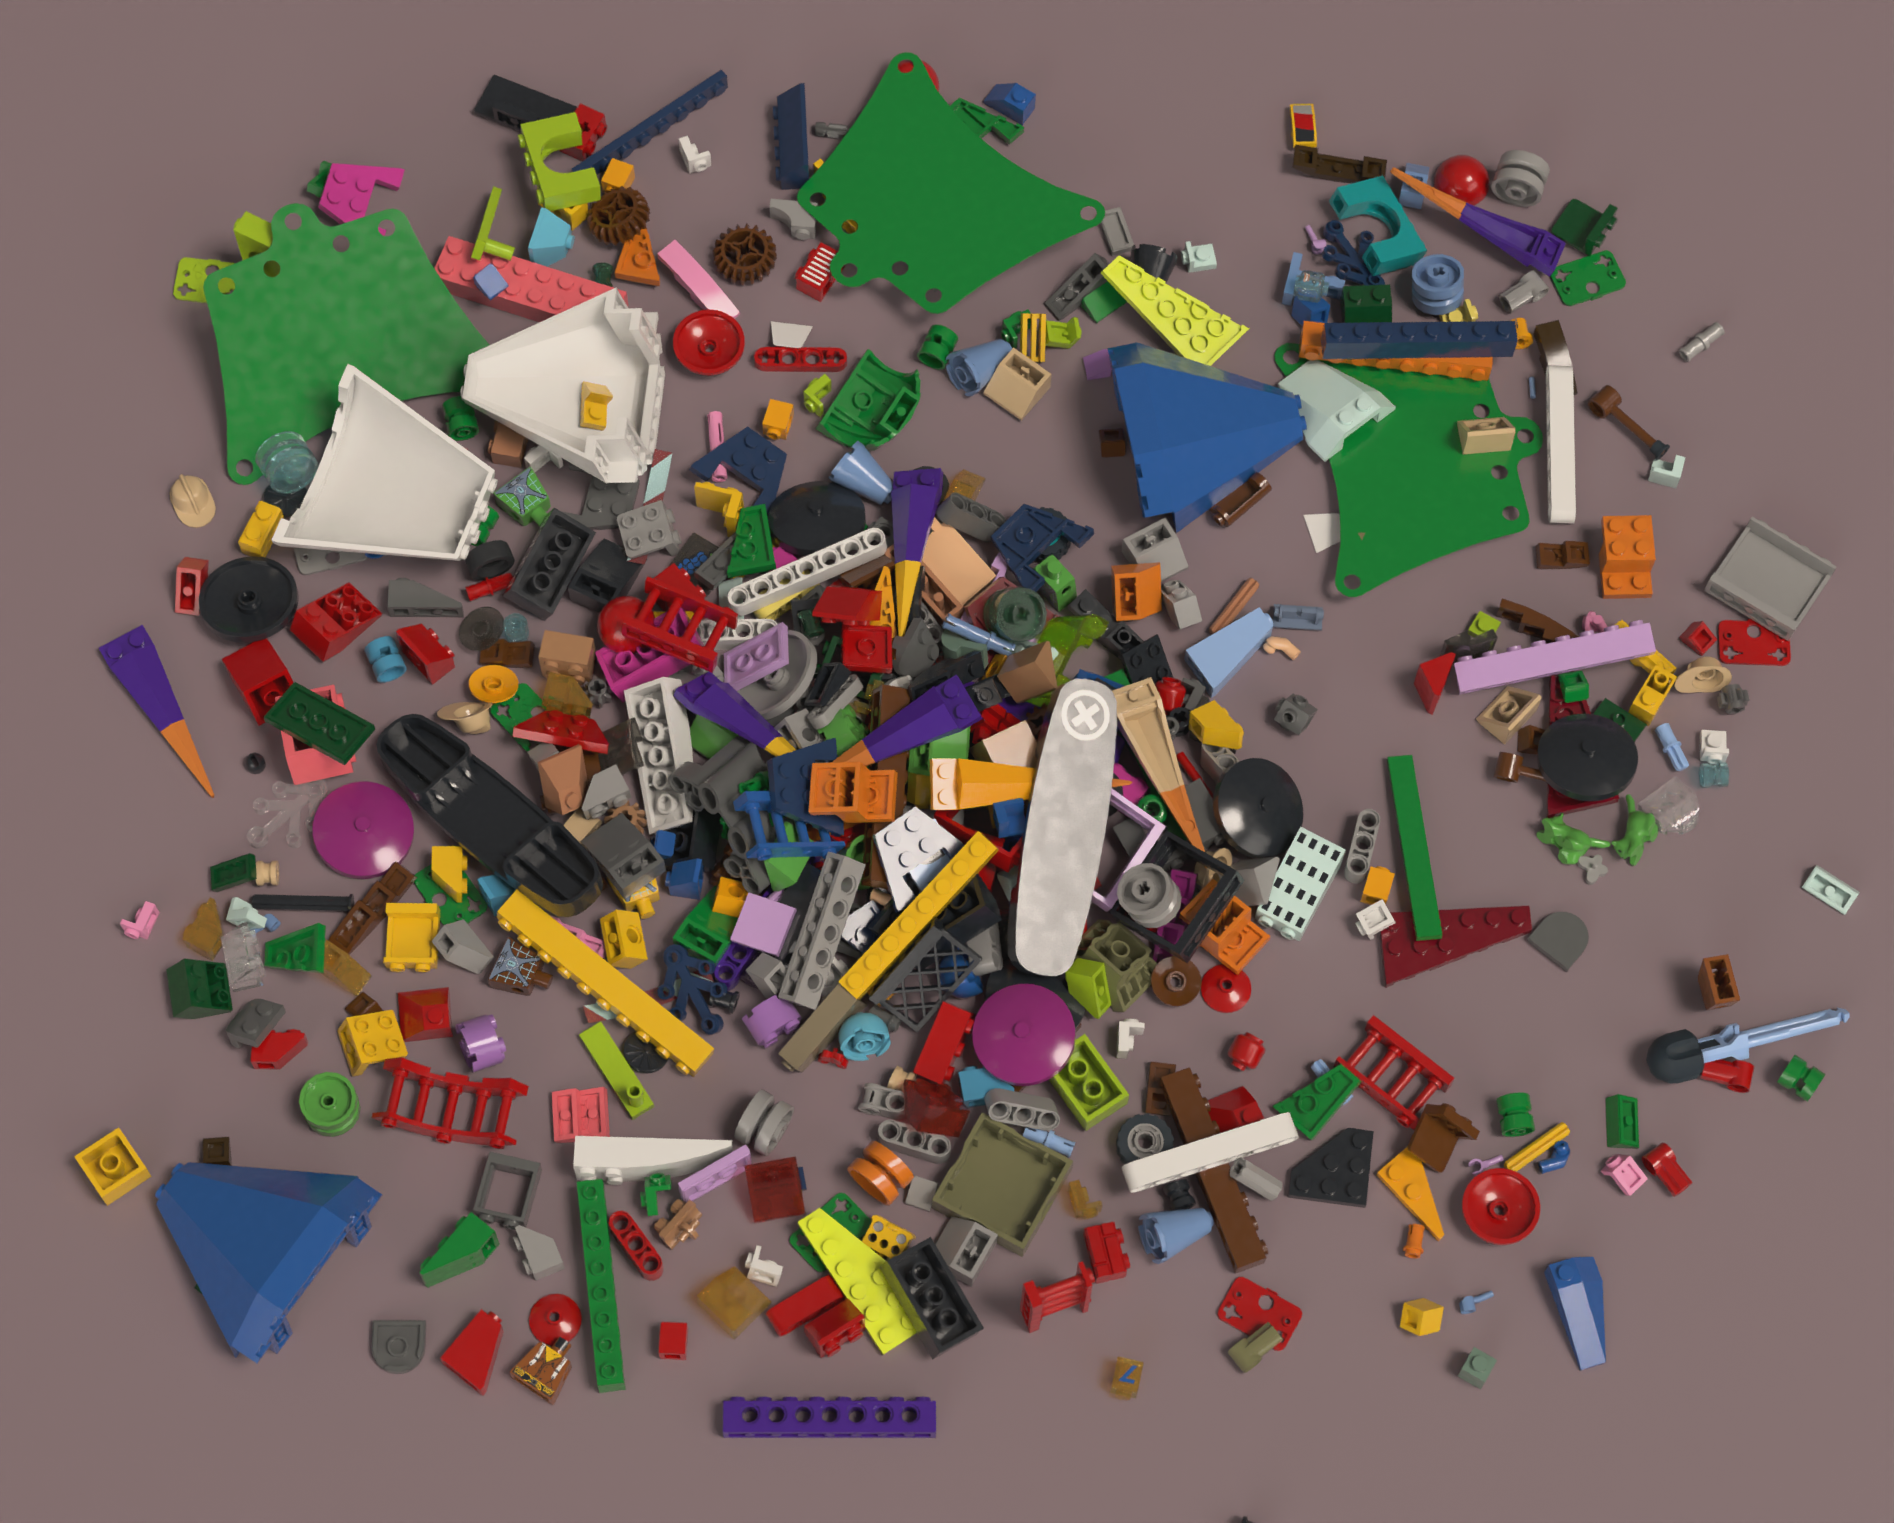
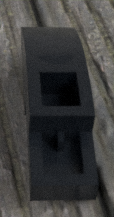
(1117, 634)
(966, 667)

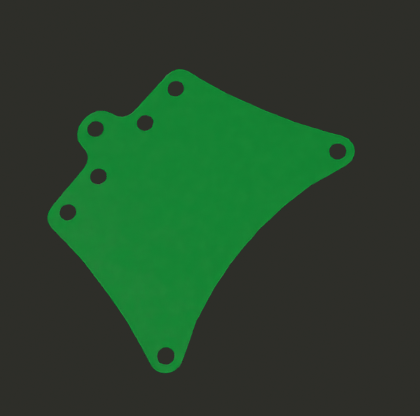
(933, 197)
(296, 332)
(1409, 478)

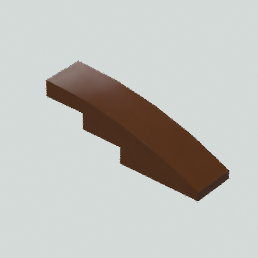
(1532, 622)
(372, 909)

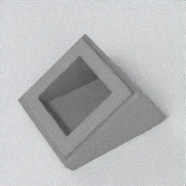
(921, 1193)

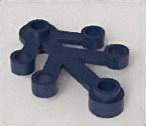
(1334, 232)
(690, 986)

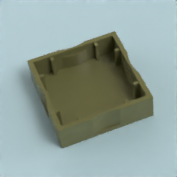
(1003, 1183)

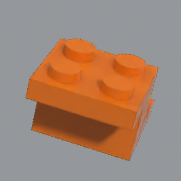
(1627, 557)
(853, 792)
(1234, 936)

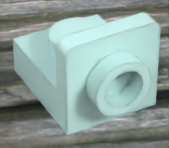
(1198, 257)
(242, 912)

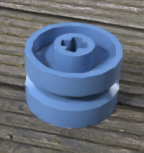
(1437, 284)

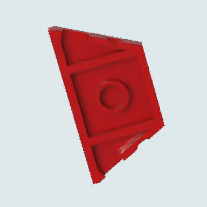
(563, 730)

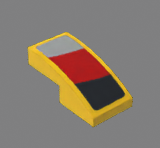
(1303, 125)

